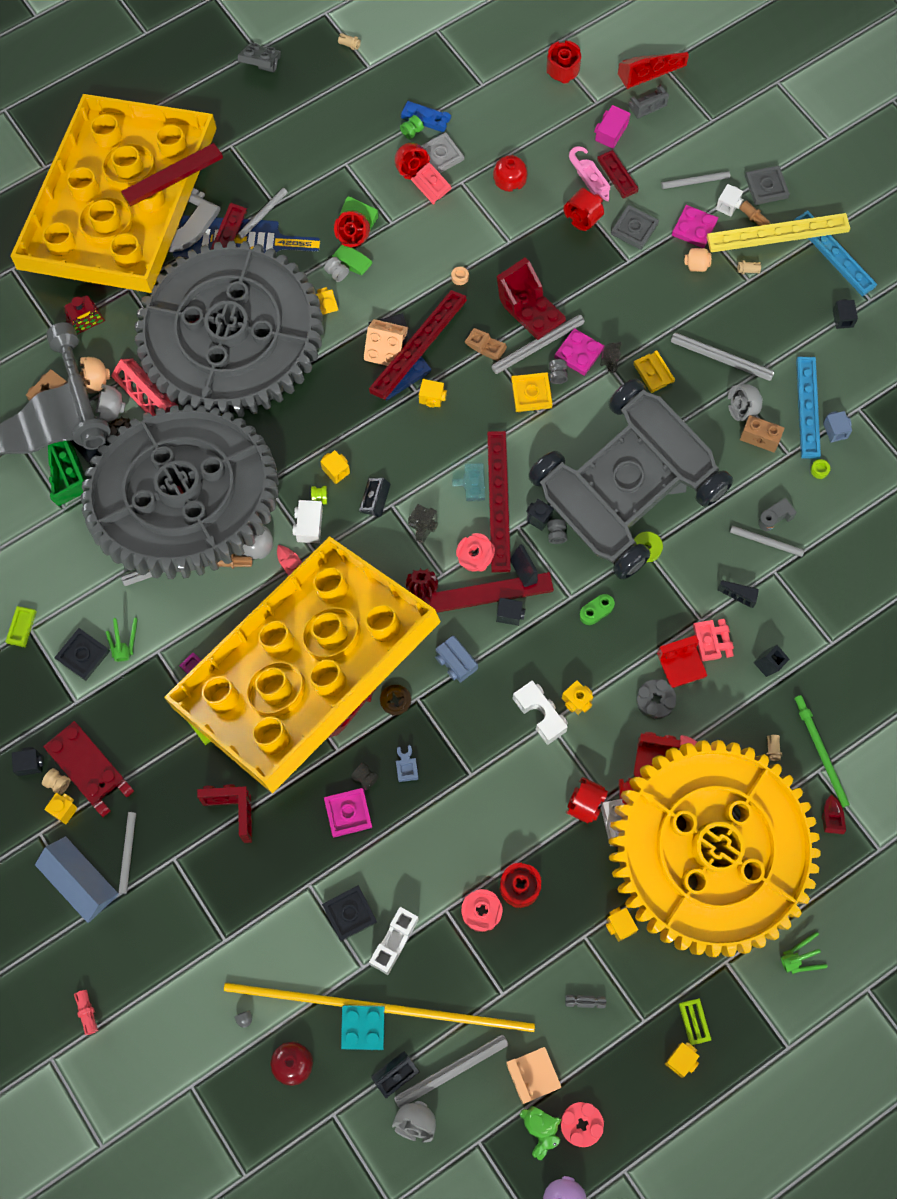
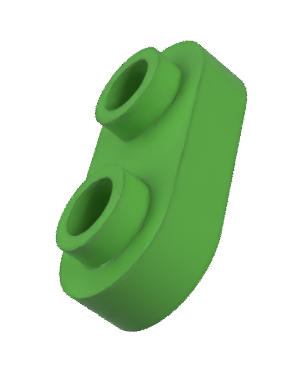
(597, 608)

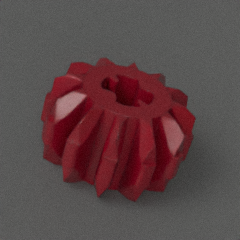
(422, 583)

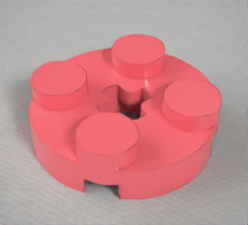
(477, 562)
(471, 916)
(593, 1130)

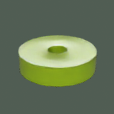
(653, 541)

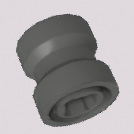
(558, 371)
(557, 531)

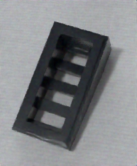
(741, 593)

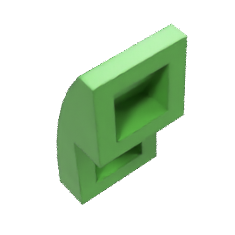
(353, 259)

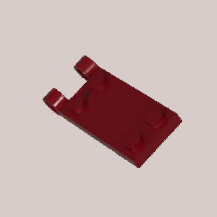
(86, 766)

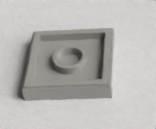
(443, 152)

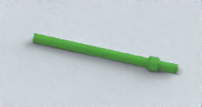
(806, 715)

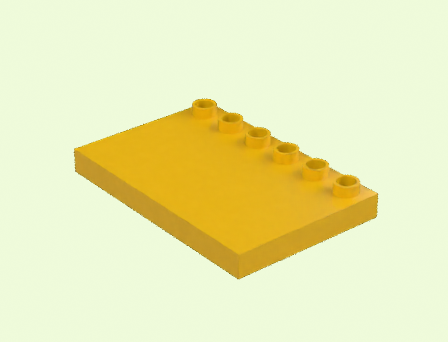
(81, 219)
(302, 662)

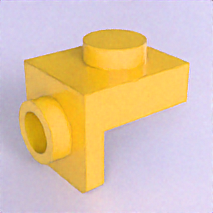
(327, 300)

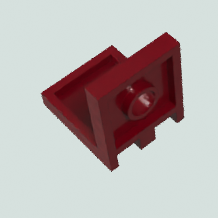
(231, 795)

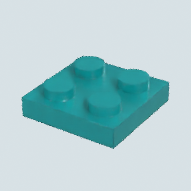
(363, 1027)

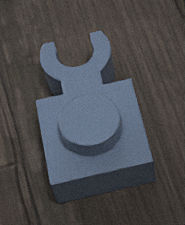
(406, 767)

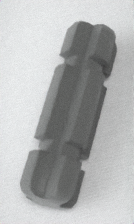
(585, 1001)

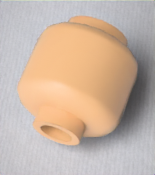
(698, 259)

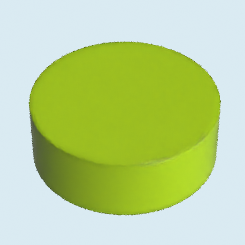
(820, 469)

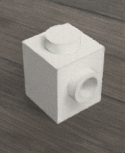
(729, 200)

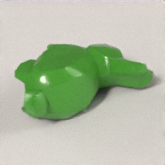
(542, 1127)

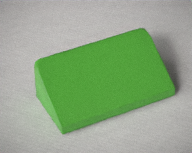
(354, 205)

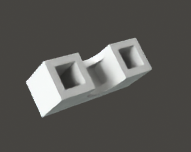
(532, 697)
(394, 941)

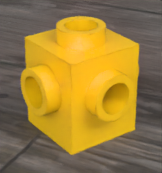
(578, 698)

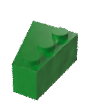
(65, 472)

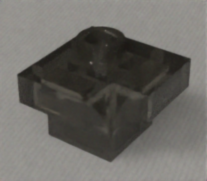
(423, 521)

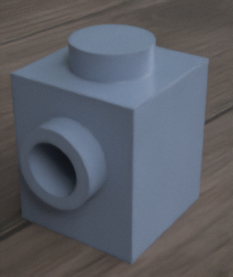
(837, 426)

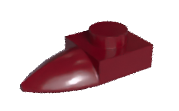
(833, 816)

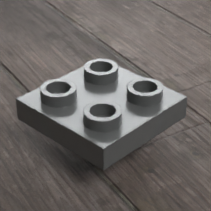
(263, 57)

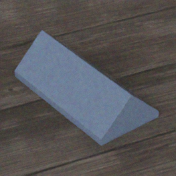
(76, 878)

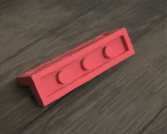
(143, 385)

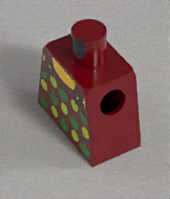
(83, 313)

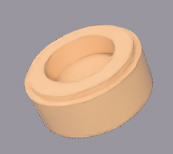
(460, 275)

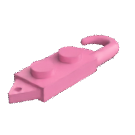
(590, 174)

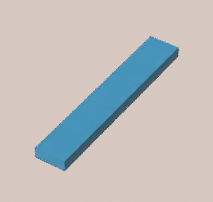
(842, 260)
(808, 408)

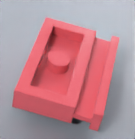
(431, 183)

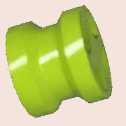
(319, 494)

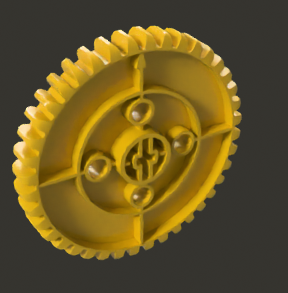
(657, 858)

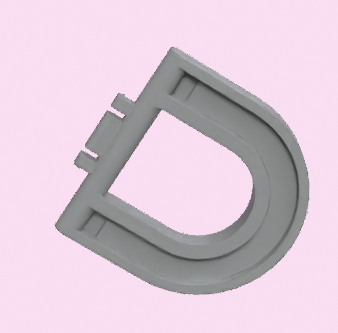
(196, 224)

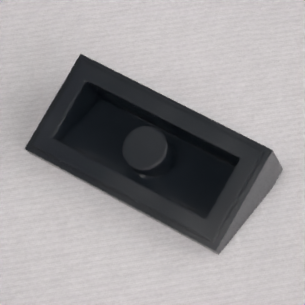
(375, 496)
(524, 566)
(395, 1074)

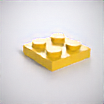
(531, 392)

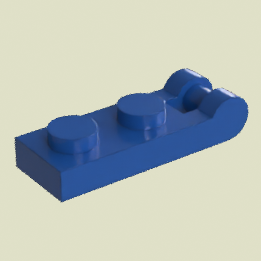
(427, 116)

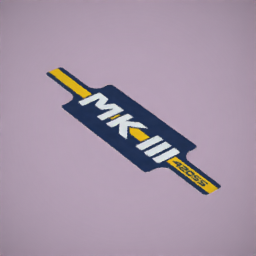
(263, 233)

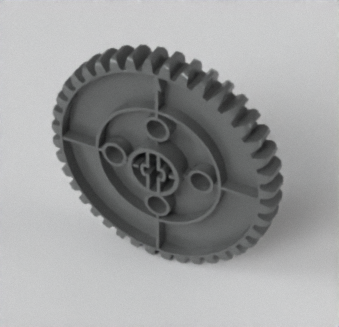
(253, 369)
(173, 533)

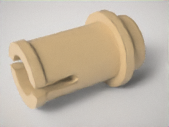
(349, 41)
(748, 267)
(774, 748)

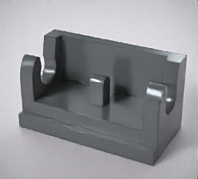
(649, 102)

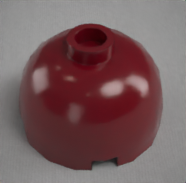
(291, 1063)

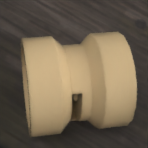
(56, 781)

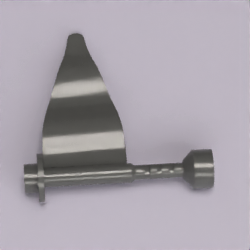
(56, 412)

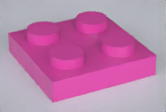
(694, 226)
(579, 351)
(348, 812)

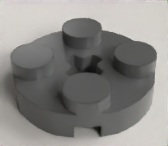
(652, 709)

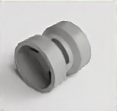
(335, 268)

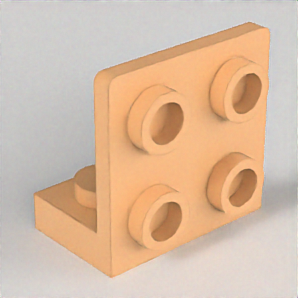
(383, 341)
(533, 1075)

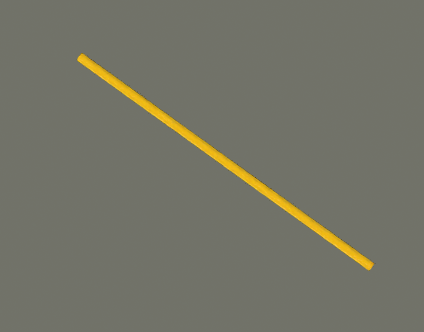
(394, 1009)

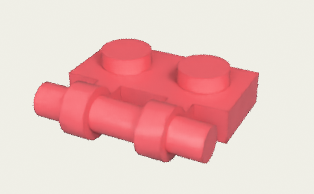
(708, 642)

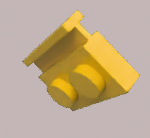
(654, 371)

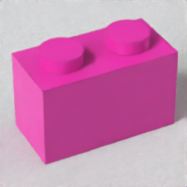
(612, 126)

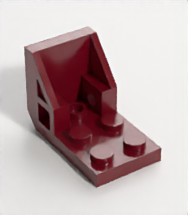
(524, 299)

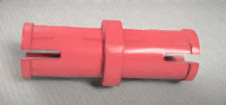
(86, 1012)

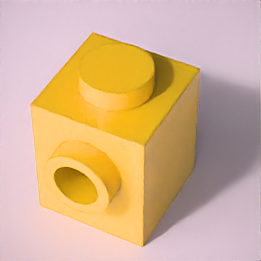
(432, 393)
(335, 466)
(61, 807)
(621, 924)
(683, 1059)

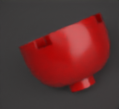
(411, 159)
(510, 173)
(352, 228)

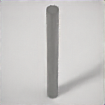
(695, 180)
(262, 213)
(767, 541)
(127, 853)

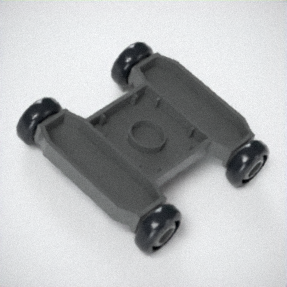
(630, 477)

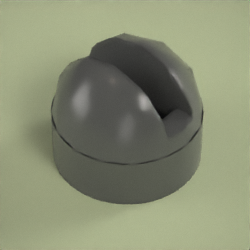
(244, 1019)

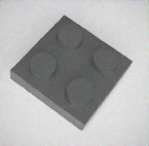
(767, 185)
(635, 227)

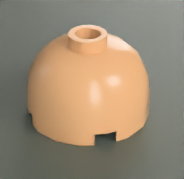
(93, 374)

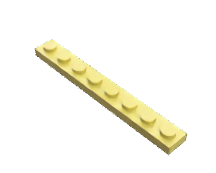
(778, 232)

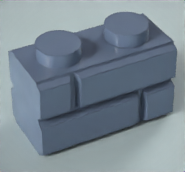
(456, 659)

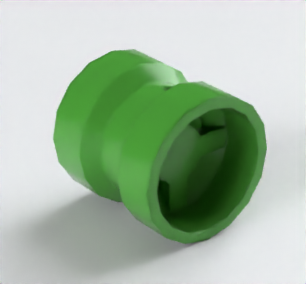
(411, 127)

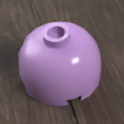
(564, 1189)

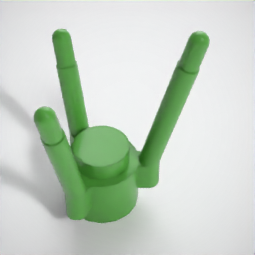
(121, 651)
(792, 961)

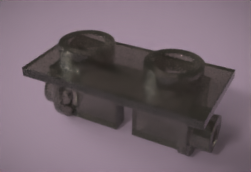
(610, 356)

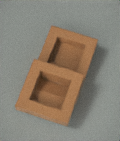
(482, 343)

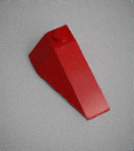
(644, 68)

